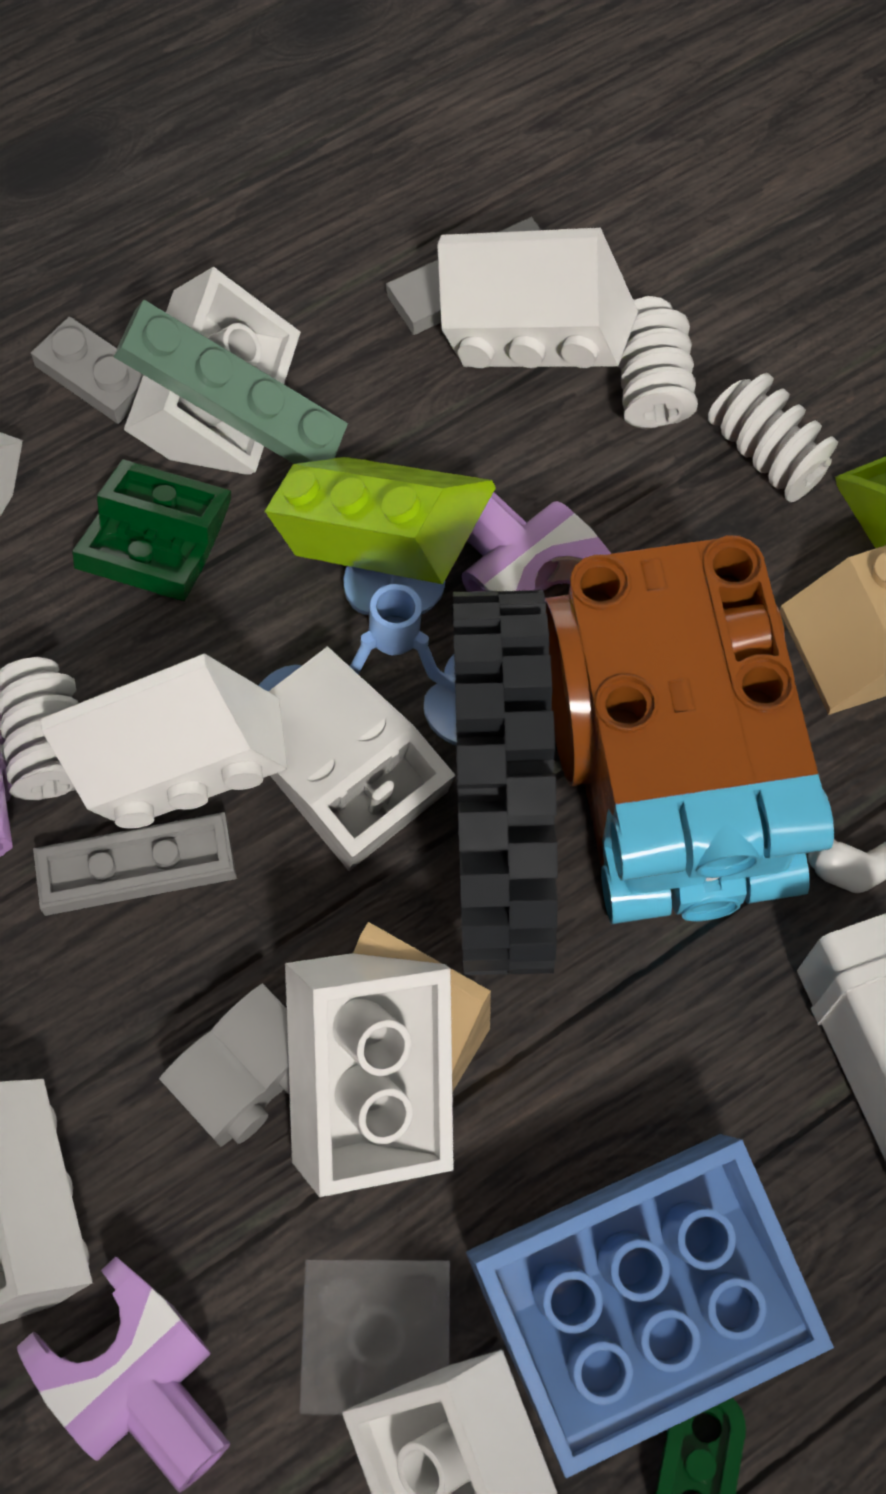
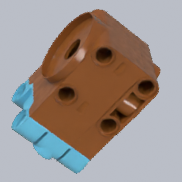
(685, 730)

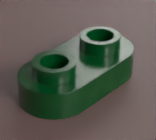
(700, 1465)

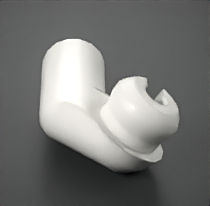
(850, 867)

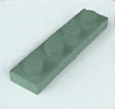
(228, 387)

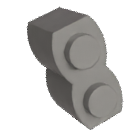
(235, 1068)

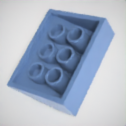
(649, 1301)

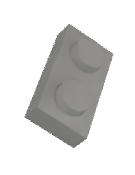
(88, 369)

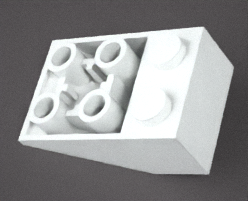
(353, 759)

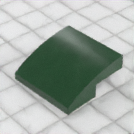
(152, 530)

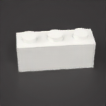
(534, 299)
(244, 327)
(168, 741)
(369, 1070)
(39, 1229)
(450, 1434)

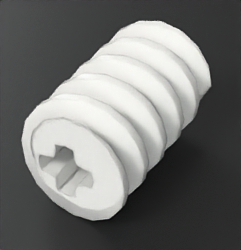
(657, 367)
(773, 435)
(30, 692)

